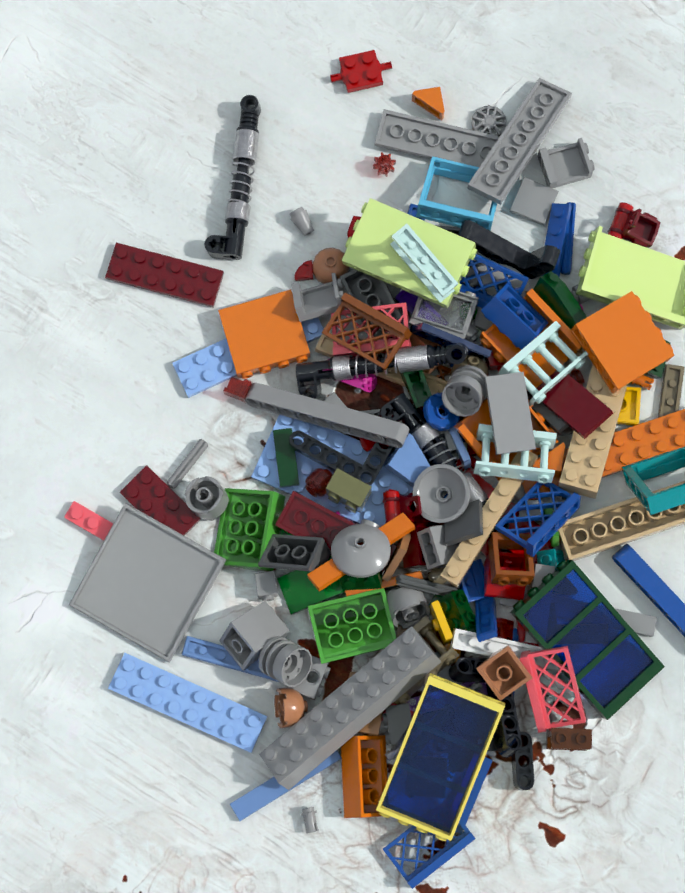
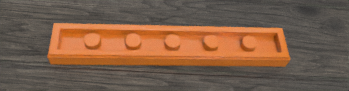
(329, 573)

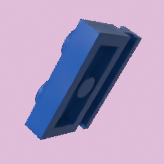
(473, 582)

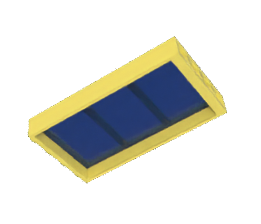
(440, 757)

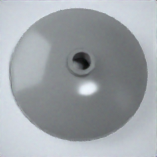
(433, 483)
(363, 559)

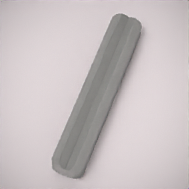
(187, 463)

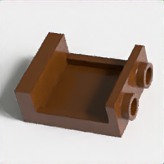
(569, 739)

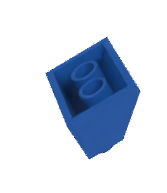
(514, 316)

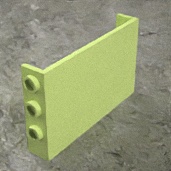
(372, 254)
(618, 267)

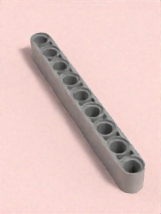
(327, 415)

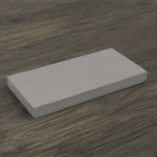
(509, 413)

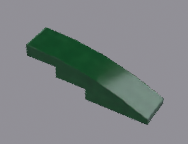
(416, 386)

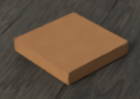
(396, 557)

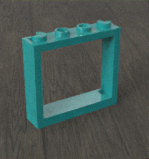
(652, 467)

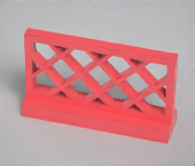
(339, 350)
(536, 693)

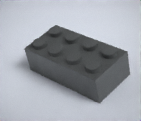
(371, 292)

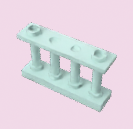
(423, 263)
(538, 346)
(543, 475)

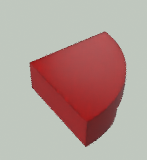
(305, 271)

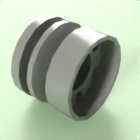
(465, 391)
(285, 661)

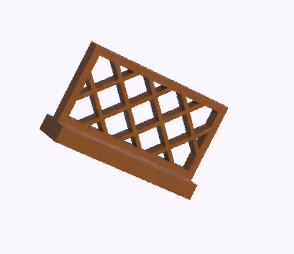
(378, 320)

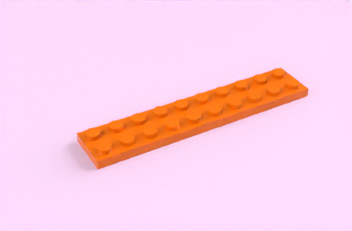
(636, 445)

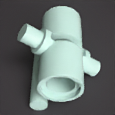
(544, 679)

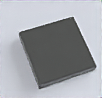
(466, 526)

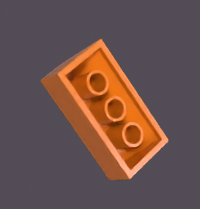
(363, 775)

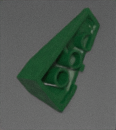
(559, 299)

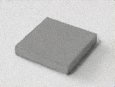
(533, 201)

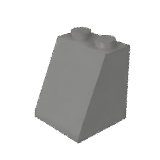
(250, 633)

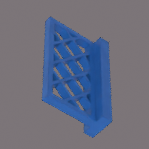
(483, 297)
(549, 527)
(435, 861)

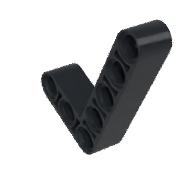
(504, 252)
(342, 460)
(509, 716)
(517, 770)

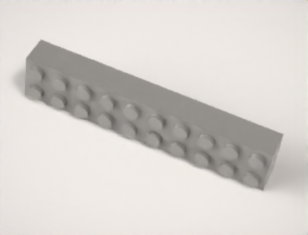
(349, 708)

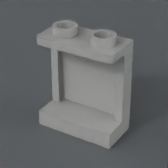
(566, 164)
(318, 299)

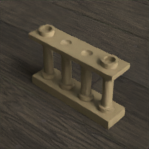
(448, 657)

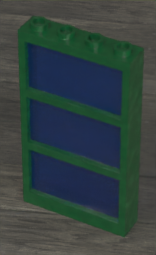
(604, 650)

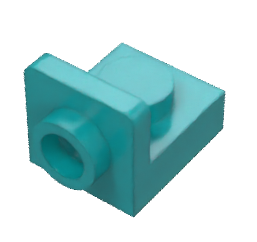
(550, 557)

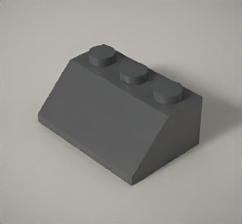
(295, 553)

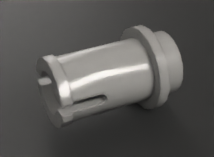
(310, 819)

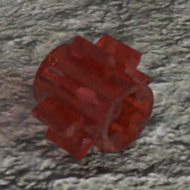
(382, 160)

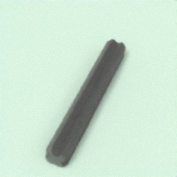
(424, 585)

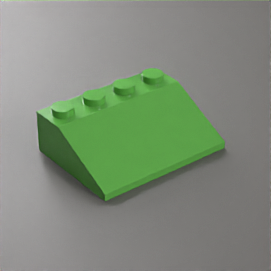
(248, 526)
(352, 625)

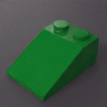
(301, 593)

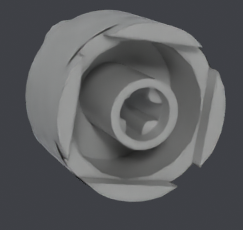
(212, 506)
(407, 606)

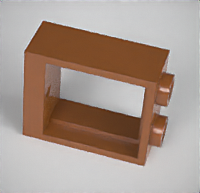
(505, 577)

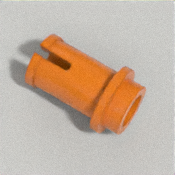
(641, 382)

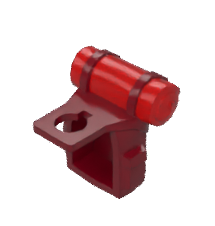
(634, 225)
(396, 504)

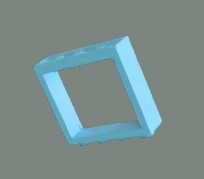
(448, 214)

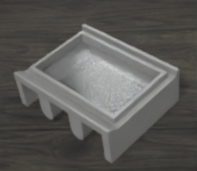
(453, 320)

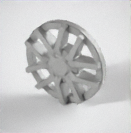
(489, 121)

